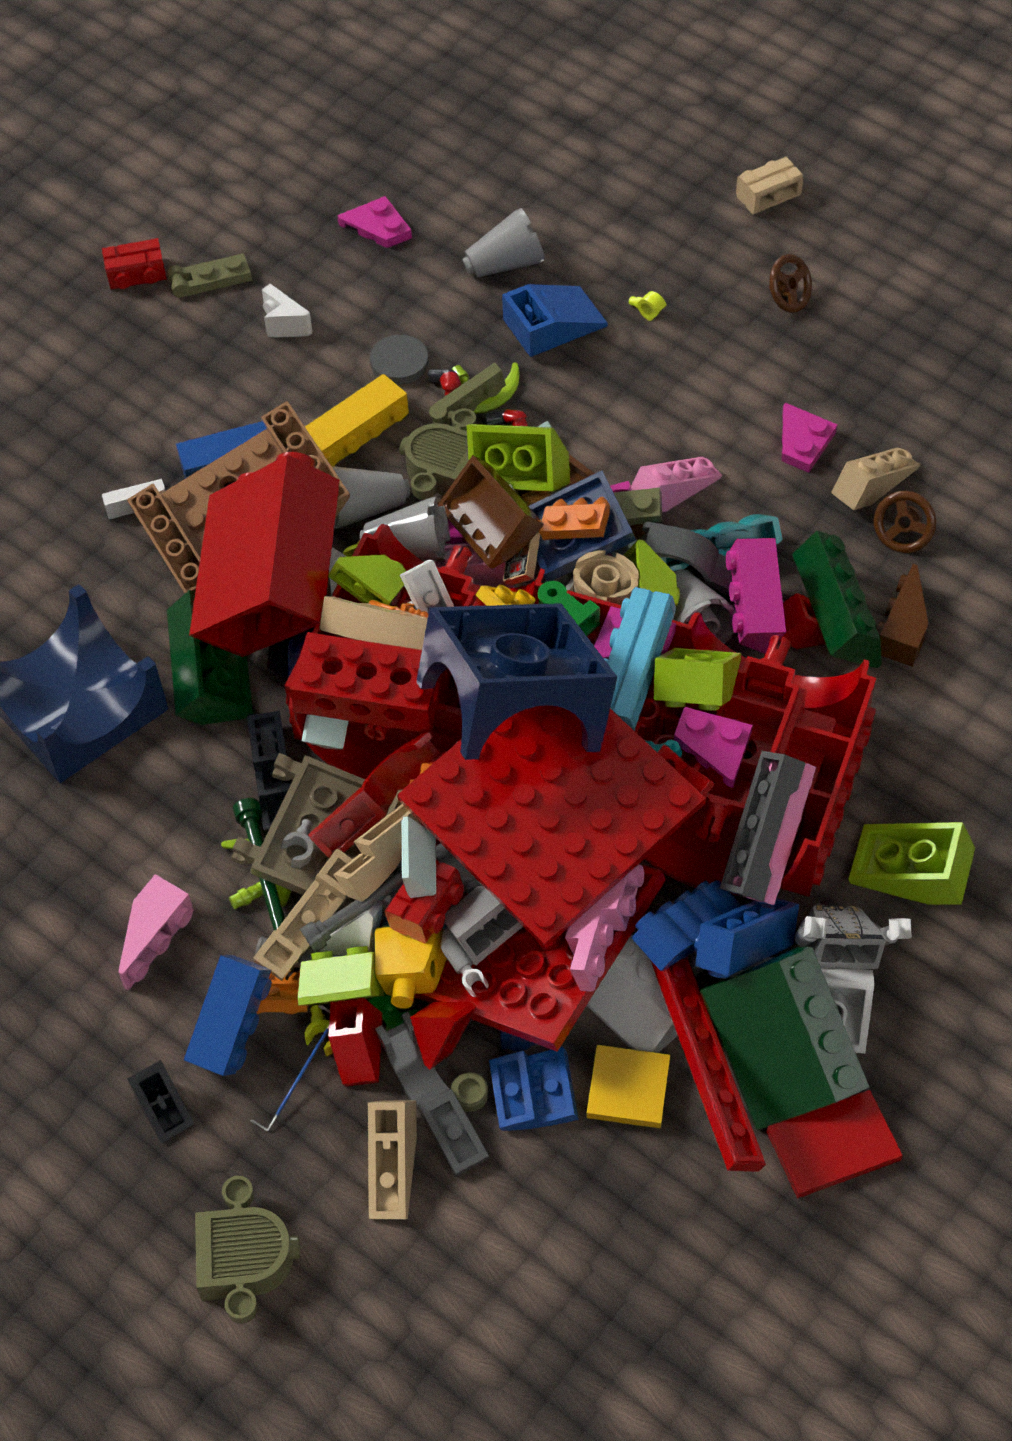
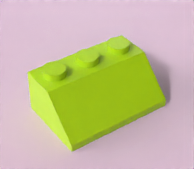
(522, 455)

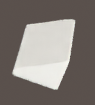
(116, 502)

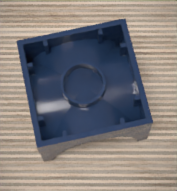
(513, 662)
(78, 692)

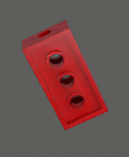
(363, 683)

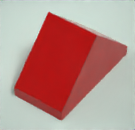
(440, 1029)

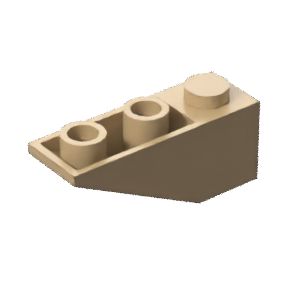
(873, 476)

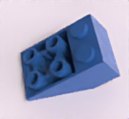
(549, 316)

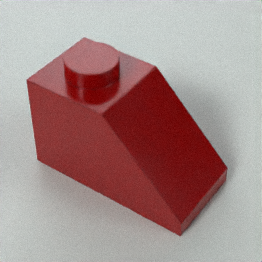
(801, 623)

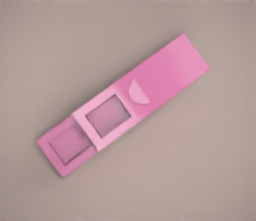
(594, 929)

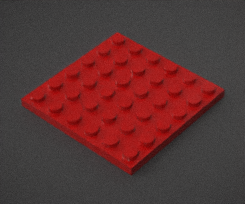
(547, 818)
(533, 986)

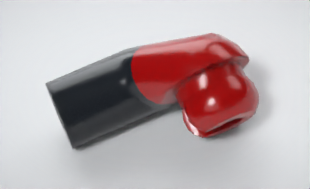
(446, 377)
(506, 416)

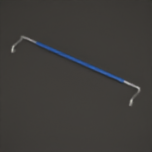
(298, 1078)

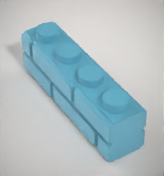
(635, 647)

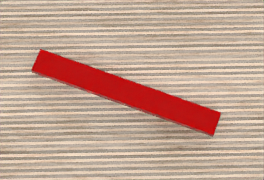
(709, 1068)

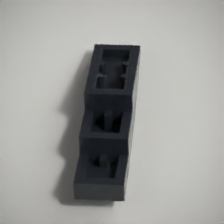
(266, 743)

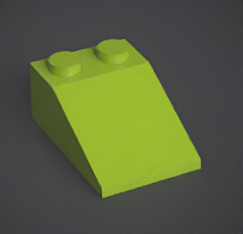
(915, 861)

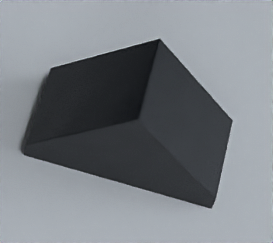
(160, 1101)

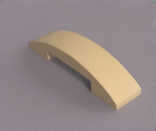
(319, 902)

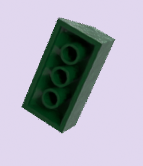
(838, 599)
(207, 680)

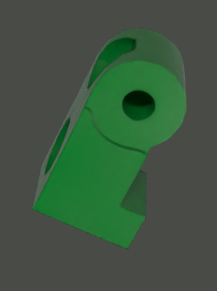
(586, 615)

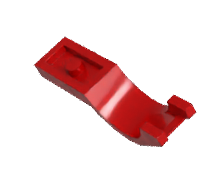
(375, 796)

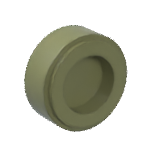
(470, 1091)

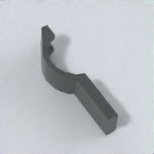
(691, 549)
(433, 1099)

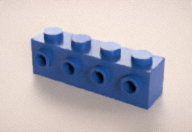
(745, 936)

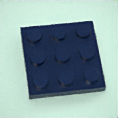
(561, 555)

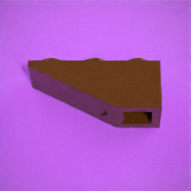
(906, 621)

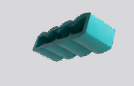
(725, 534)

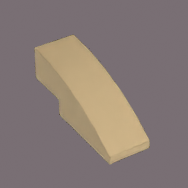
(378, 857)

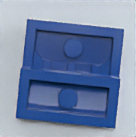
(533, 1090)

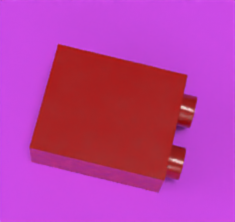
(265, 556)

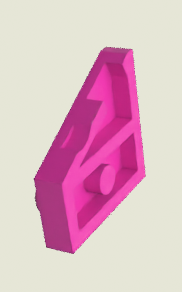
(714, 741)

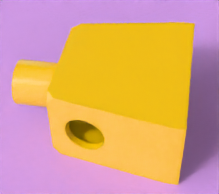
(407, 965)

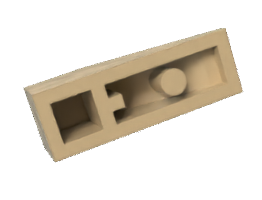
(391, 1157)

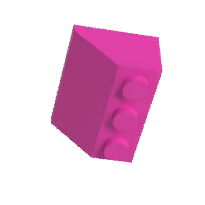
(756, 592)

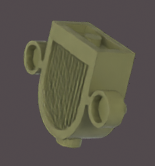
(437, 454)
(241, 1251)

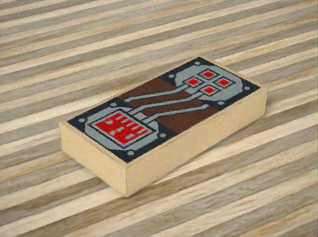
(523, 564)

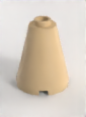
(605, 576)

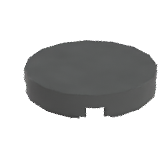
(399, 358)

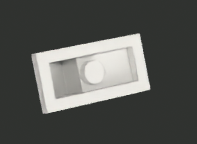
(284, 315)
(426, 587)

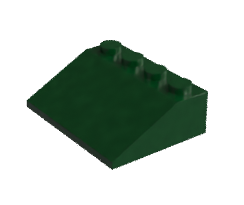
(784, 1037)

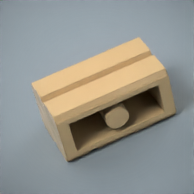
(769, 185)

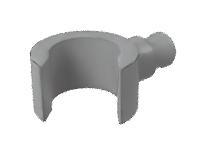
(300, 838)

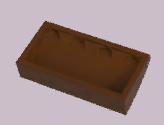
(489, 513)

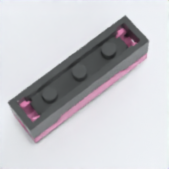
(768, 827)

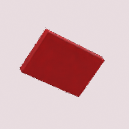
(834, 1144)

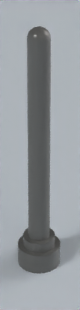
(319, 932)

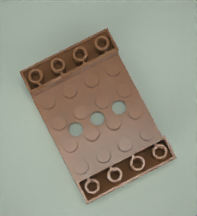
(178, 515)

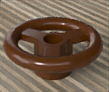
(786, 285)
(928, 530)

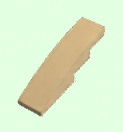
(372, 623)

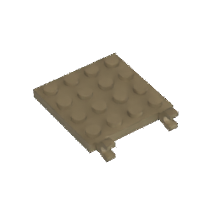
(312, 796)

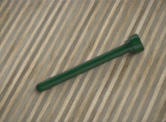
(248, 815)

